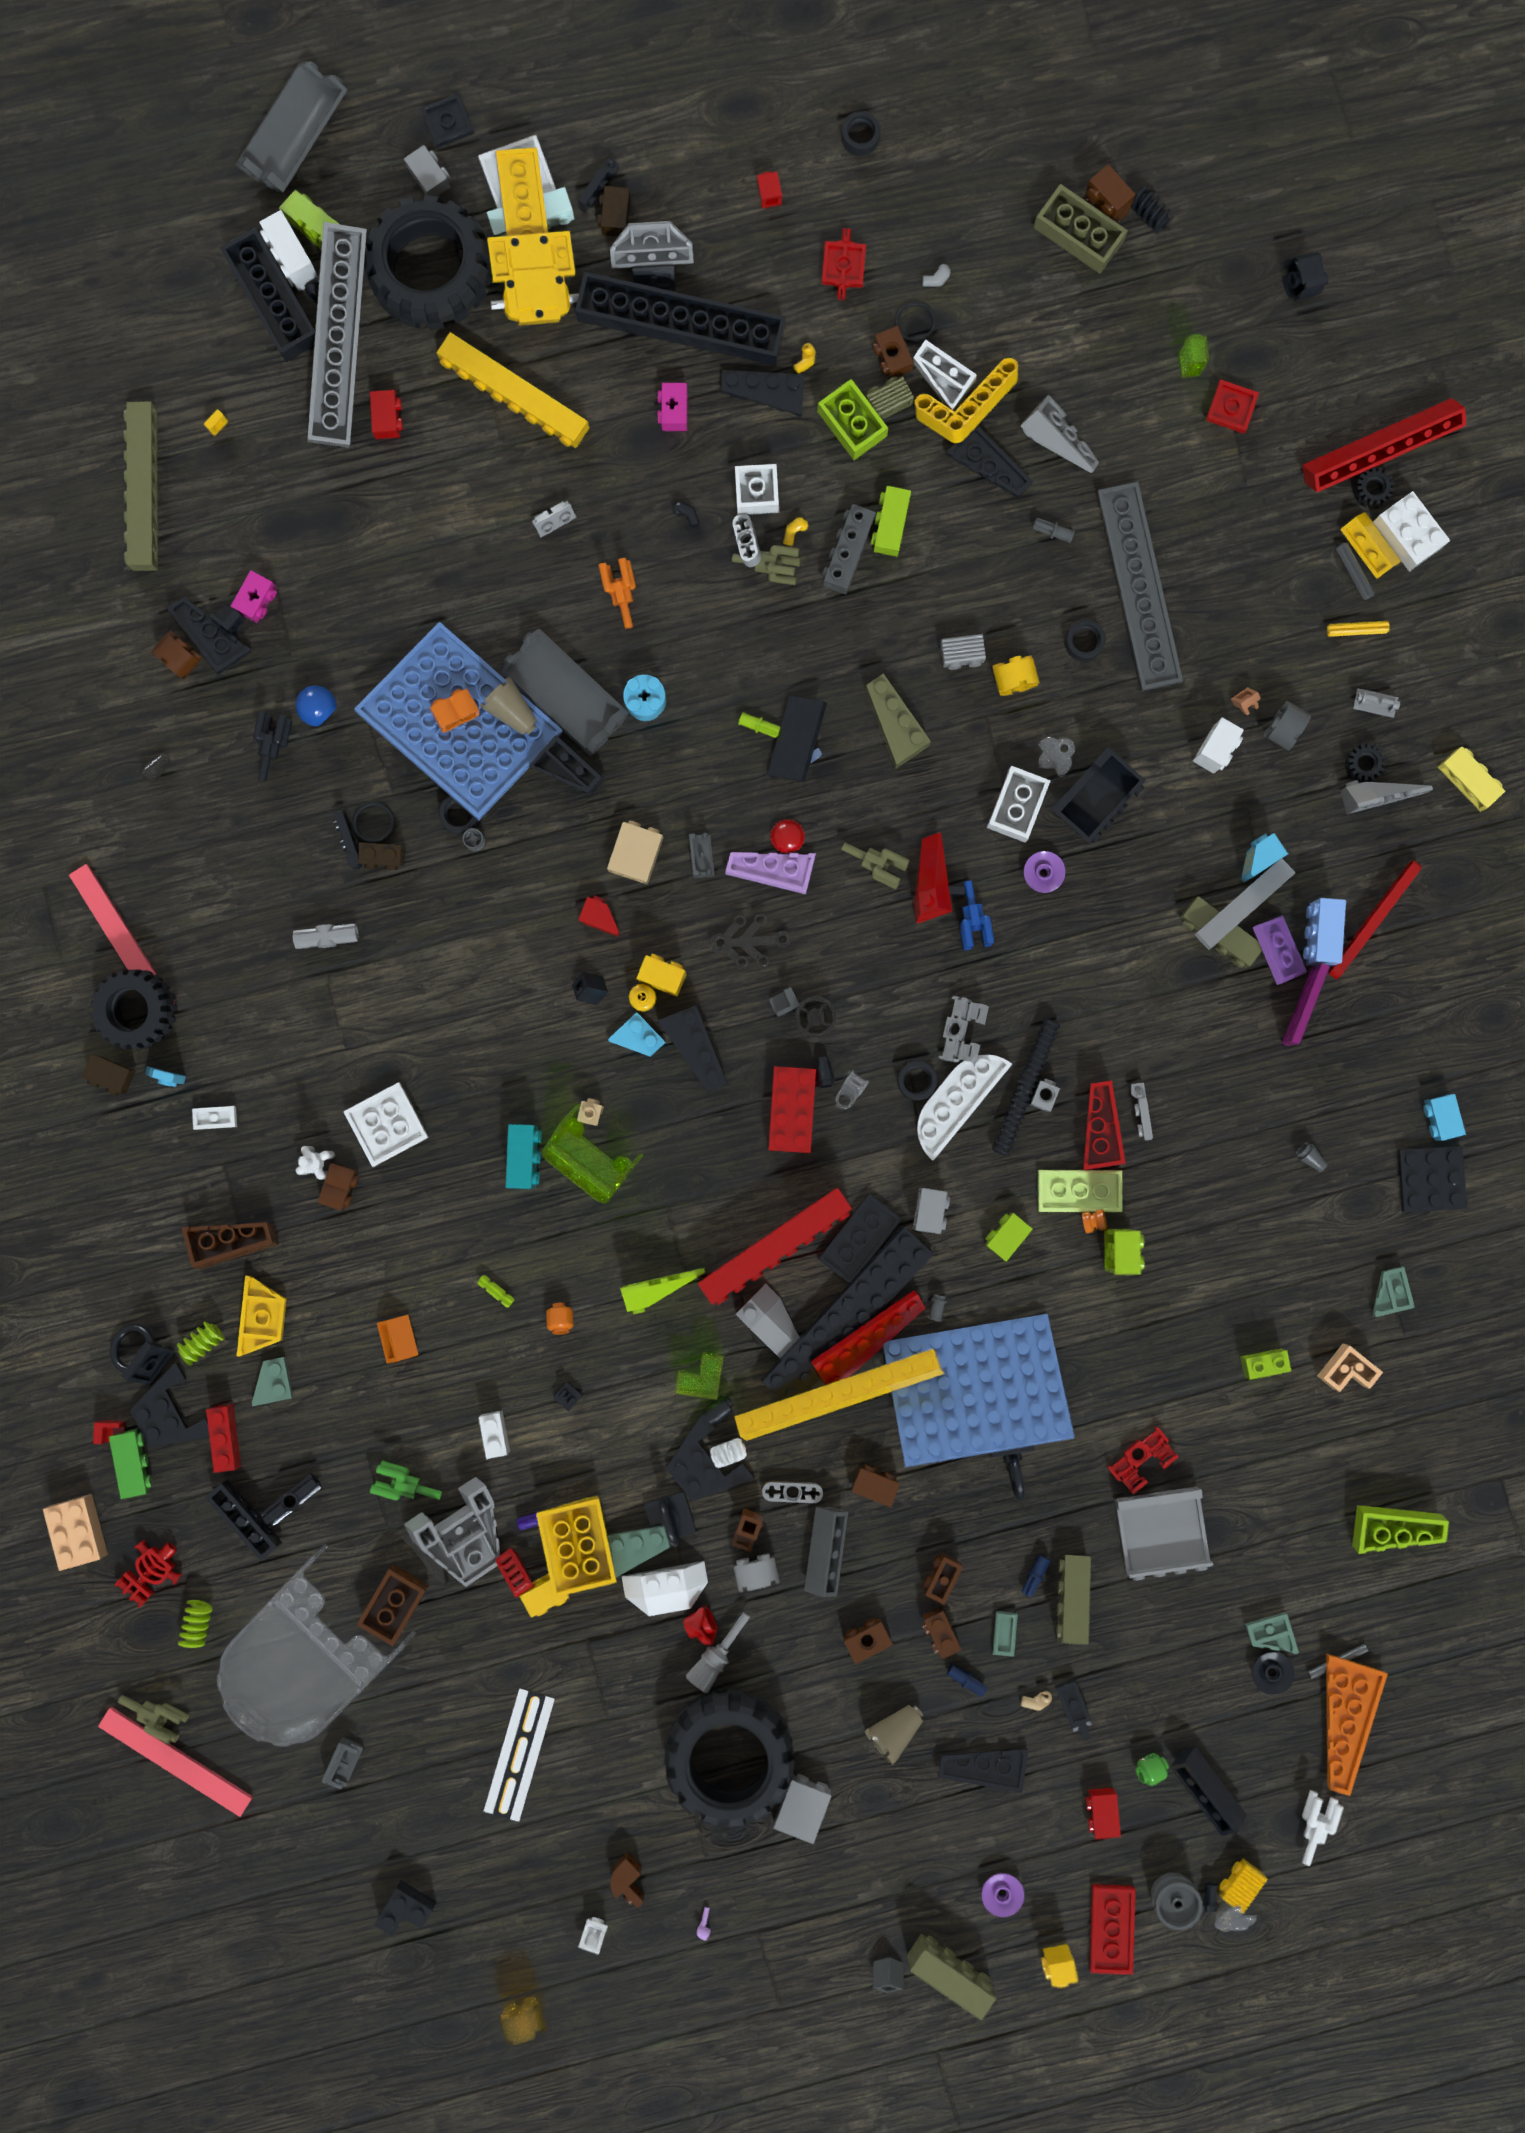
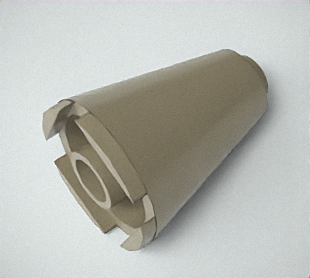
(510, 707)
(895, 1732)

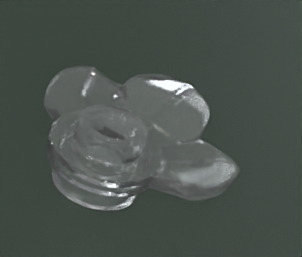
(1053, 755)
(1234, 1920)

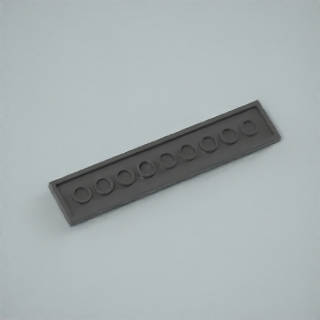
(1139, 586)

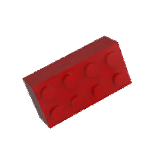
(792, 1109)

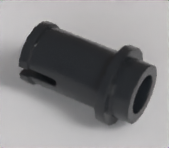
(1211, 1897)

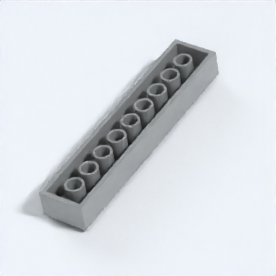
(336, 334)

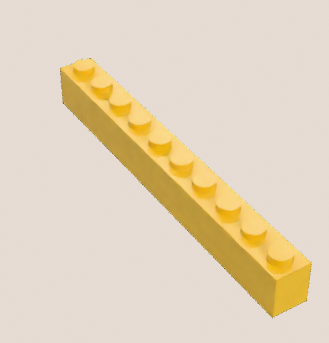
(839, 1395)

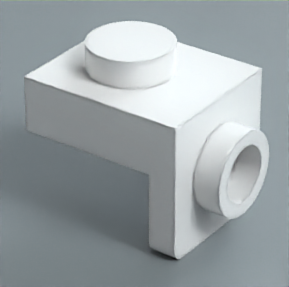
(593, 1935)

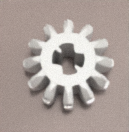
(728, 1452)

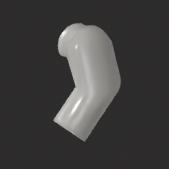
(939, 277)

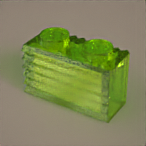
(1194, 356)

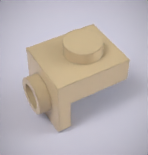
(590, 1112)

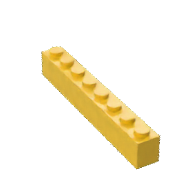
(512, 390)

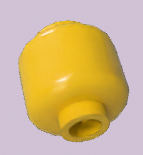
(646, 1004)

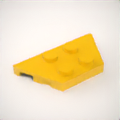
(260, 1317)

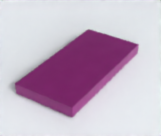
(1305, 1004)

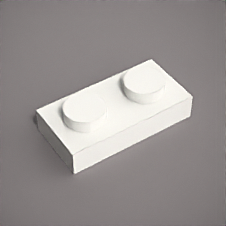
(214, 1117)

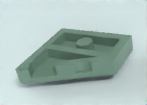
(273, 1382)

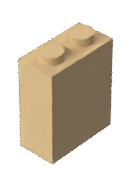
(635, 852)

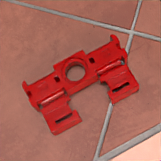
(1152, 1443)

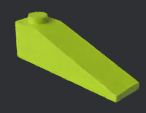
(645, 1293)

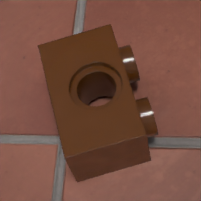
(892, 341)
(860, 1651)

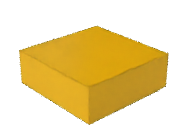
(216, 422)

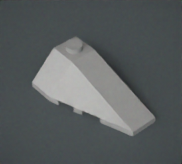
(1049, 428)
(1367, 795)

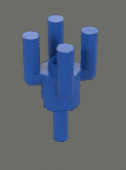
(974, 921)

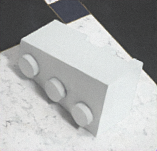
(944, 374)

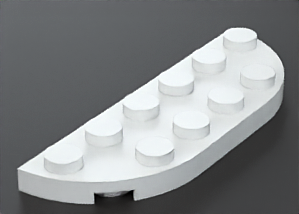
(957, 1100)

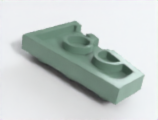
(636, 1547)

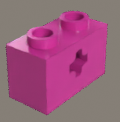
(675, 418)
(254, 586)

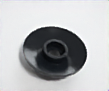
(1277, 1682)

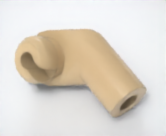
(1038, 1702)

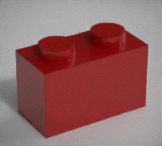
(385, 414)
(1103, 1812)

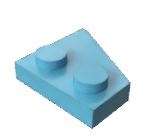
(165, 1077)

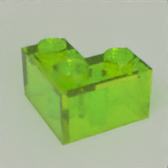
(704, 1383)

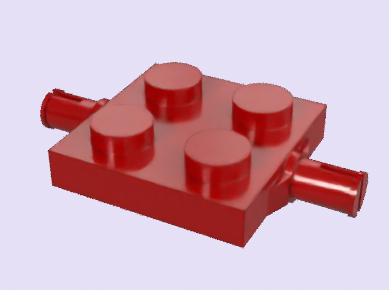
(843, 264)

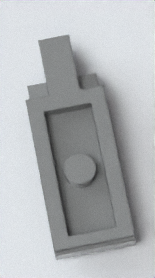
(1142, 1110)

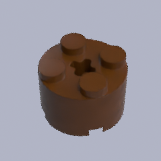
(176, 655)

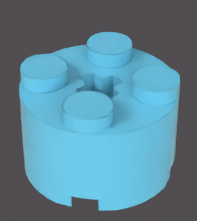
(634, 693)

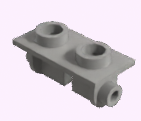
(561, 514)
(1376, 703)

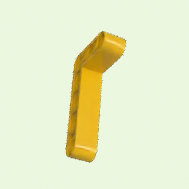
(960, 423)

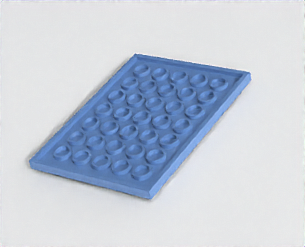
(476, 758)
(994, 1394)

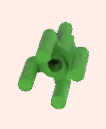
(401, 1484)

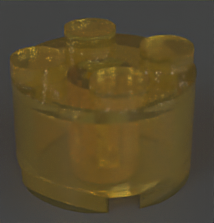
(522, 2021)

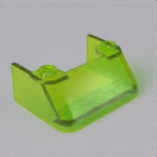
(585, 1162)

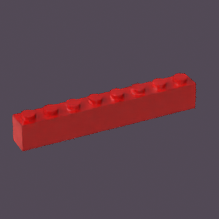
(1384, 445)

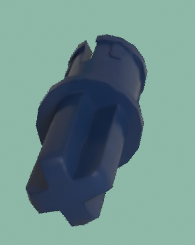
(1035, 1576)
(967, 1680)

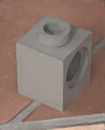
(1038, 1102)

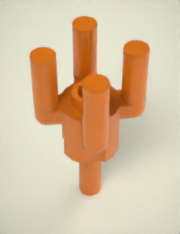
(619, 588)

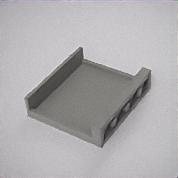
(1163, 1533)

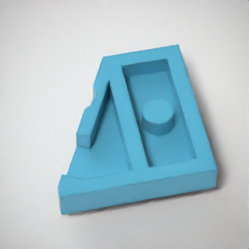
(637, 1036)

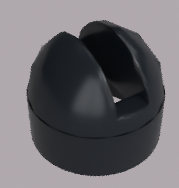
(312, 290)

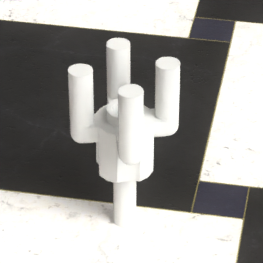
(313, 1162)
(1319, 1824)

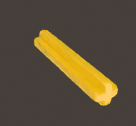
(1358, 628)

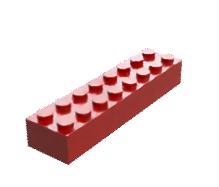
(774, 1246)

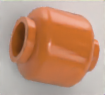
(559, 1319)

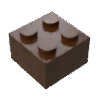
(1109, 194)

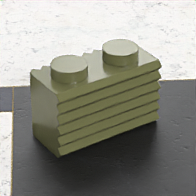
(890, 397)

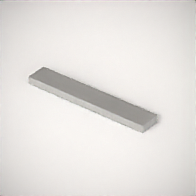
(1244, 904)

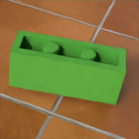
(130, 1463)

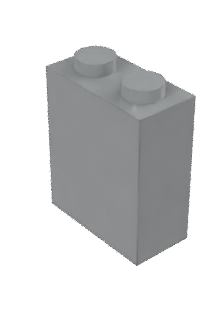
(803, 1808)

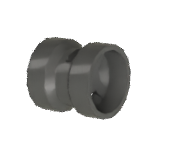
(476, 837)

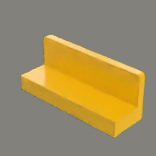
(1370, 545)

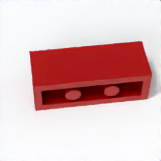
(223, 1438)

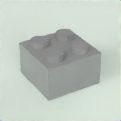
(930, 1210)

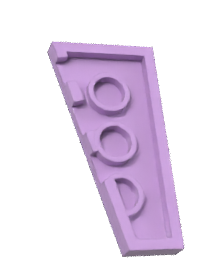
(778, 870)

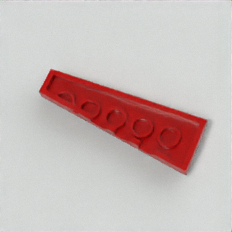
(857, 1348)

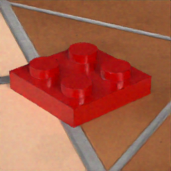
(1232, 406)

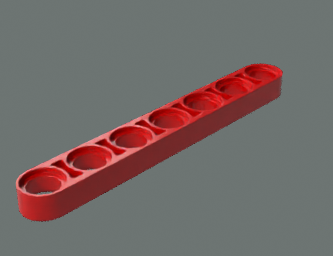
(1375, 918)

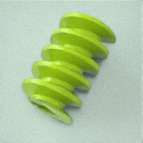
(200, 1343)
(196, 1624)

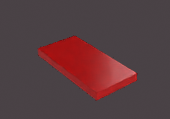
(1112, 1929)

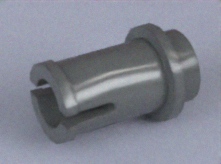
(937, 1307)

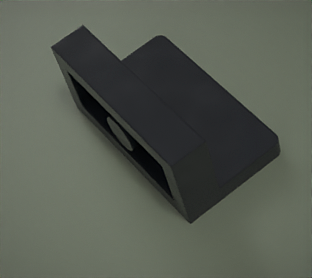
(655, 276)

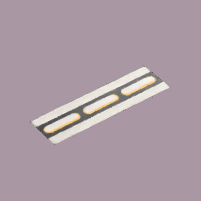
(519, 1755)

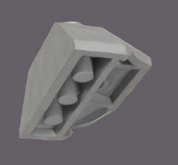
(651, 246)

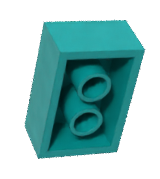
(523, 1156)

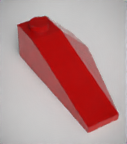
(932, 886)

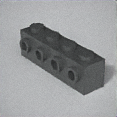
(849, 548)
(823, 1575)

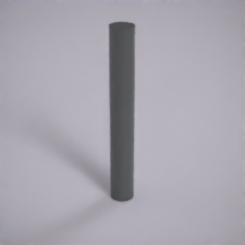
(1321, 1669)

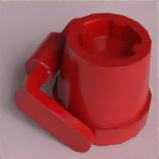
(700, 1624)

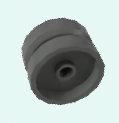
(1176, 1901)

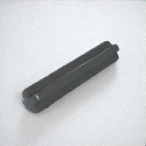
(1355, 571)

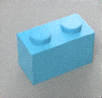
(1444, 1117)

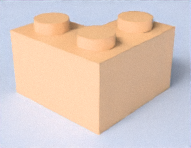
(1346, 1365)

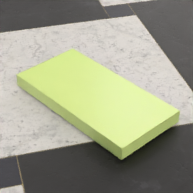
(1079, 1190)

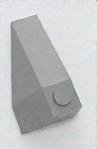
(769, 1320)

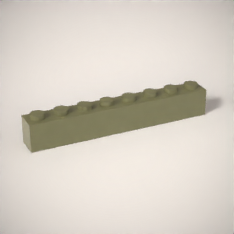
(141, 486)

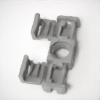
(953, 1046)

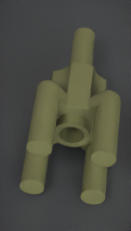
(772, 563)
(879, 863)
(155, 1717)

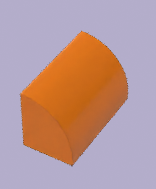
(397, 1339)

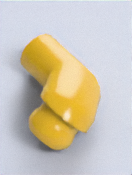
(808, 359)
(792, 528)

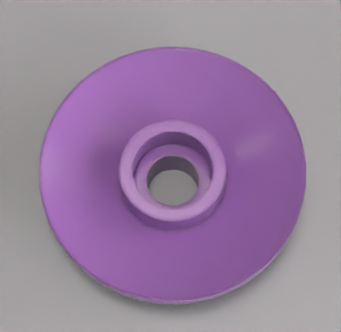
(1044, 861)
(1005, 1904)

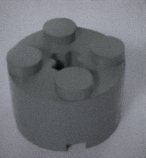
(1287, 725)

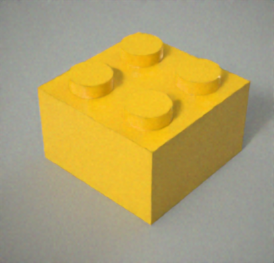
(661, 975)

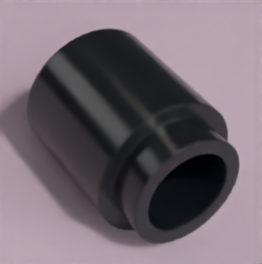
(718, 1410)

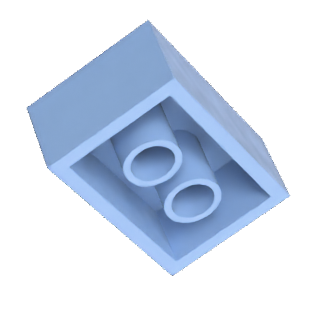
(1325, 932)

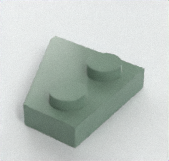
(1393, 1293)
(1272, 1633)

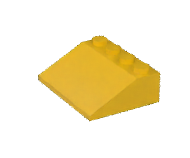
(576, 1546)

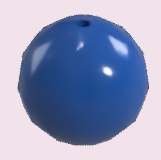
(315, 705)

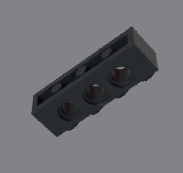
(243, 1520)

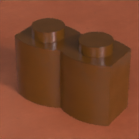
(338, 1187)

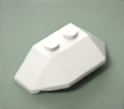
(666, 1588)

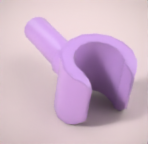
(702, 1931)

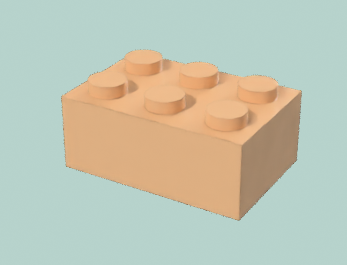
(75, 1532)

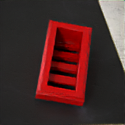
(505, 1563)

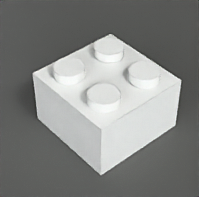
(757, 489)
(1218, 745)

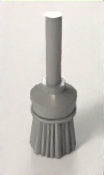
(714, 1659)

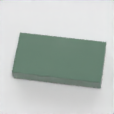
(1004, 1633)

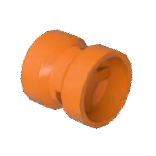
(1097, 1221)

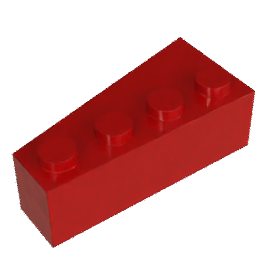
(1103, 1133)

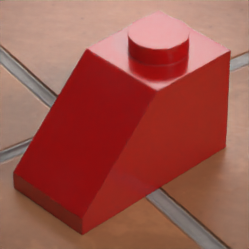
(598, 915)

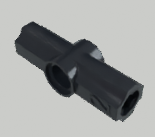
(300, 1492)

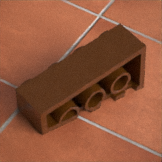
(225, 1242)

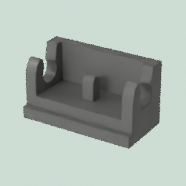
(701, 855)
(342, 1763)

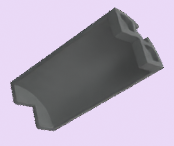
(291, 126)
(564, 692)

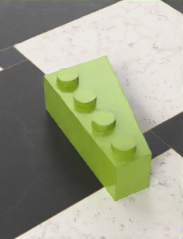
(306, 216)
(1393, 1528)

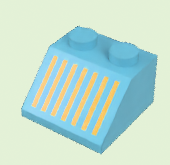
(1263, 854)

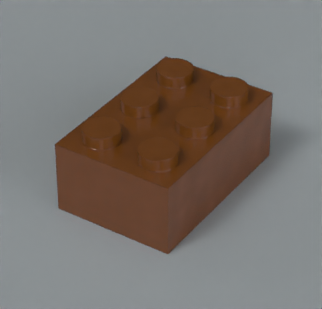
(392, 1605)

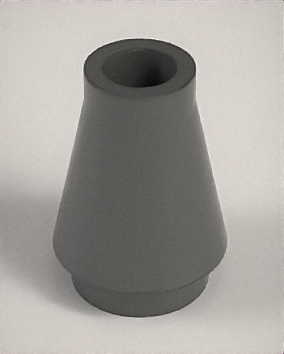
(1309, 1155)

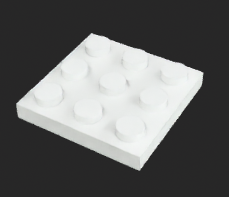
(489, 166)
(386, 1124)

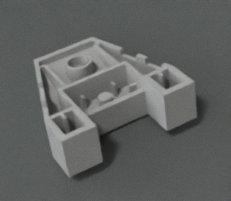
(465, 1540)

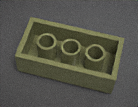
(1080, 228)
(951, 1976)

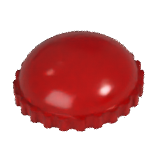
(787, 836)

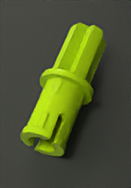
(759, 725)

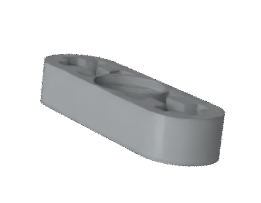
(741, 535)
(808, 1487)

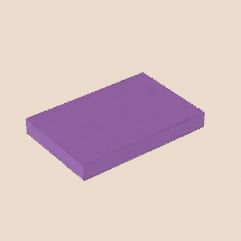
(1279, 950)

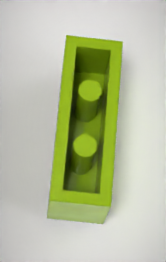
(891, 521)

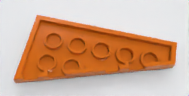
(1351, 1706)

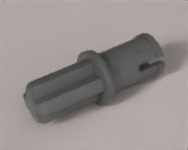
(1053, 530)

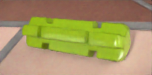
(496, 1291)

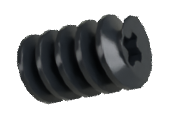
(1151, 211)

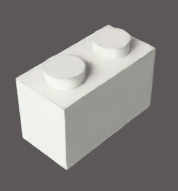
(494, 1434)

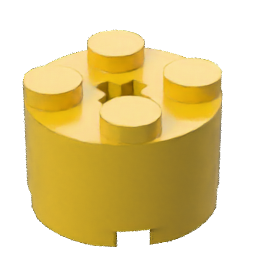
(1016, 675)

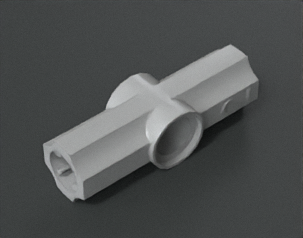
(325, 936)

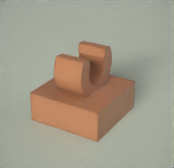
(1246, 699)

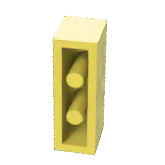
(1471, 778)

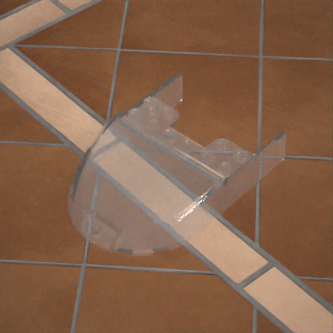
(290, 1672)

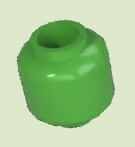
(1152, 1769)

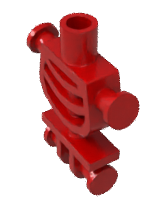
(153, 1560)

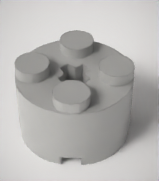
(756, 1573)

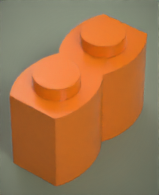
(454, 710)

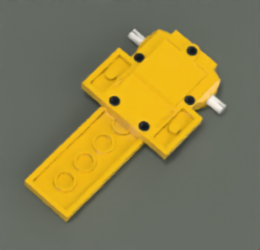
(528, 256)

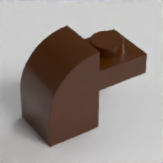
(747, 1529)
(622, 1880)

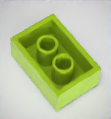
(852, 419)
(1123, 1251)

